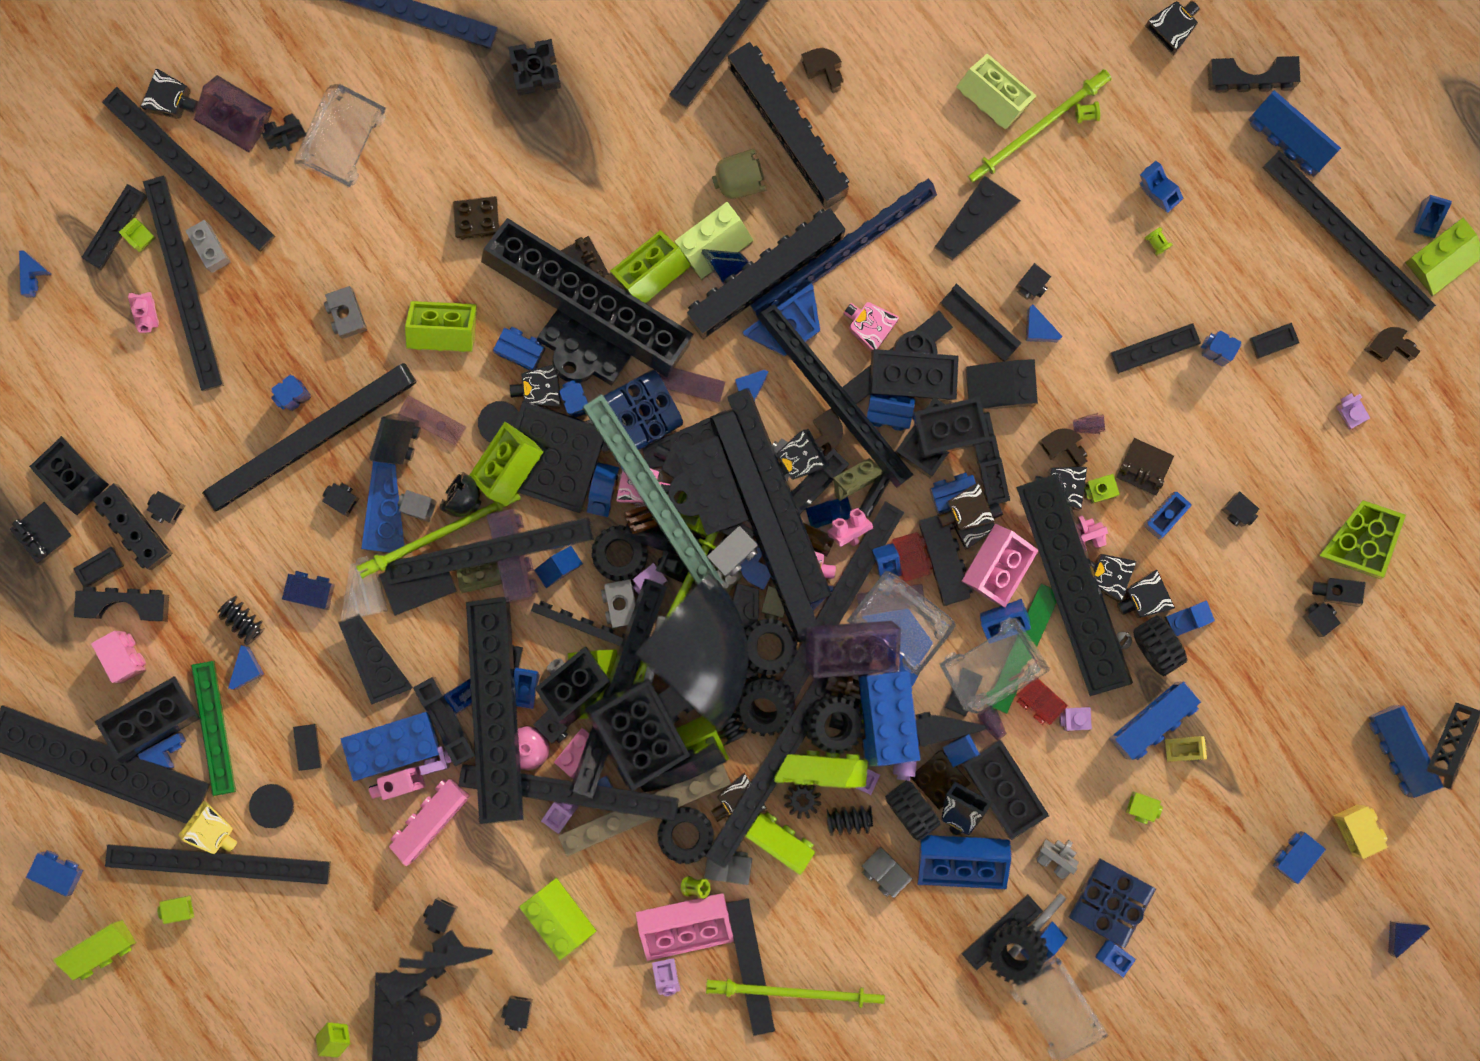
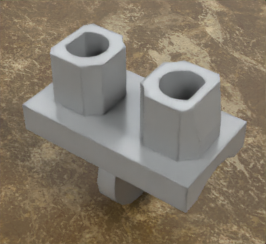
(1060, 854)

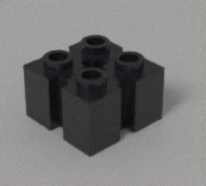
(523, 59)

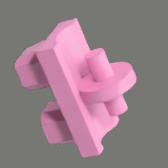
(143, 311)
(851, 529)
(1093, 531)

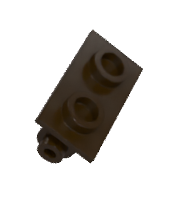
(820, 540)

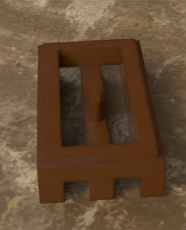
(636, 512)

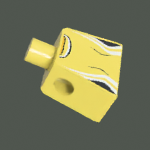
(208, 830)

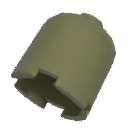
(739, 175)

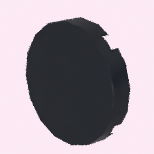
(494, 416)
(271, 806)

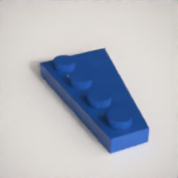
(383, 519)

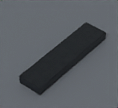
(108, 234)
(1155, 348)
(1024, 910)

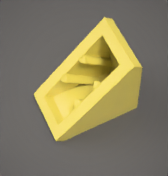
(1185, 748)

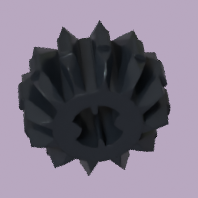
(796, 805)

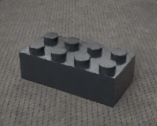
(147, 720)
(1006, 787)

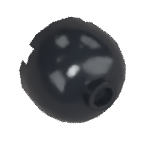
(461, 497)

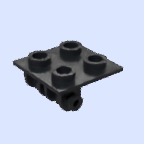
(40, 532)

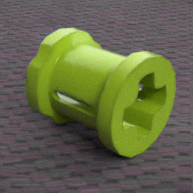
(1082, 116)
(1158, 241)
(695, 887)

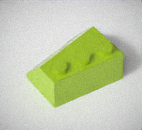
(1366, 540)
(824, 770)

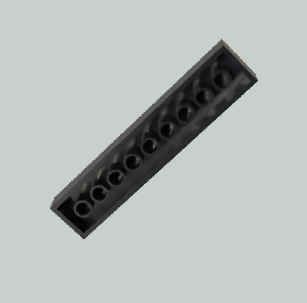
(586, 297)

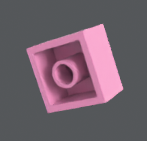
(119, 656)

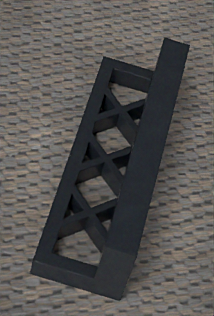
(980, 323)
(1460, 748)

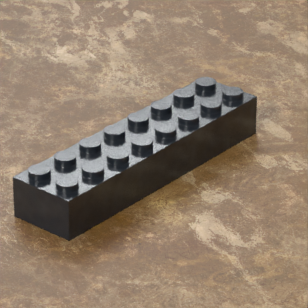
(788, 125)
(764, 274)

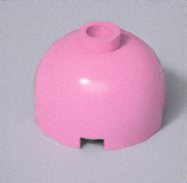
(533, 748)

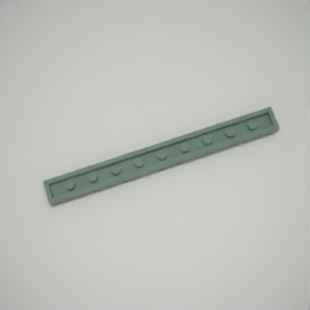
(649, 489)

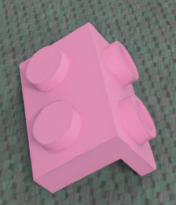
(571, 755)

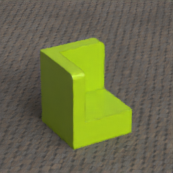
(137, 235)
(332, 1039)

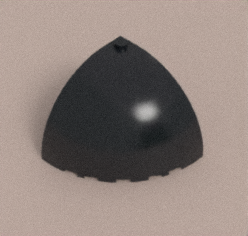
(702, 652)

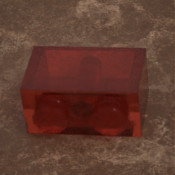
(912, 556)
(1041, 701)

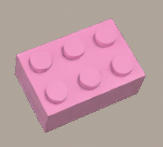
(1000, 565)

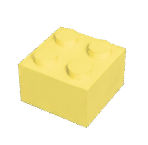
(1361, 831)

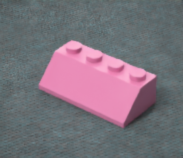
(429, 821)
(684, 927)

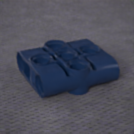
(645, 392)
(1135, 889)

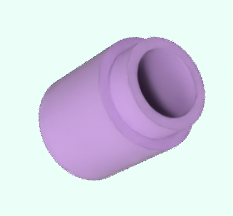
(905, 770)

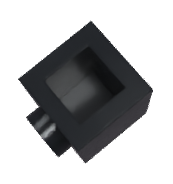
(1033, 283)
(340, 498)
(164, 508)
(1240, 510)
(1321, 618)
(551, 728)
(439, 915)
(517, 1012)

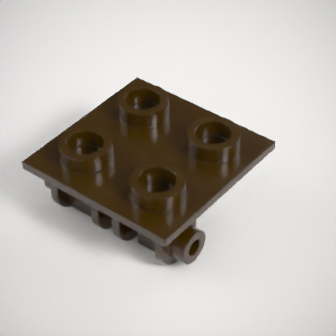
(476, 217)
(586, 254)
(1145, 466)
(937, 778)

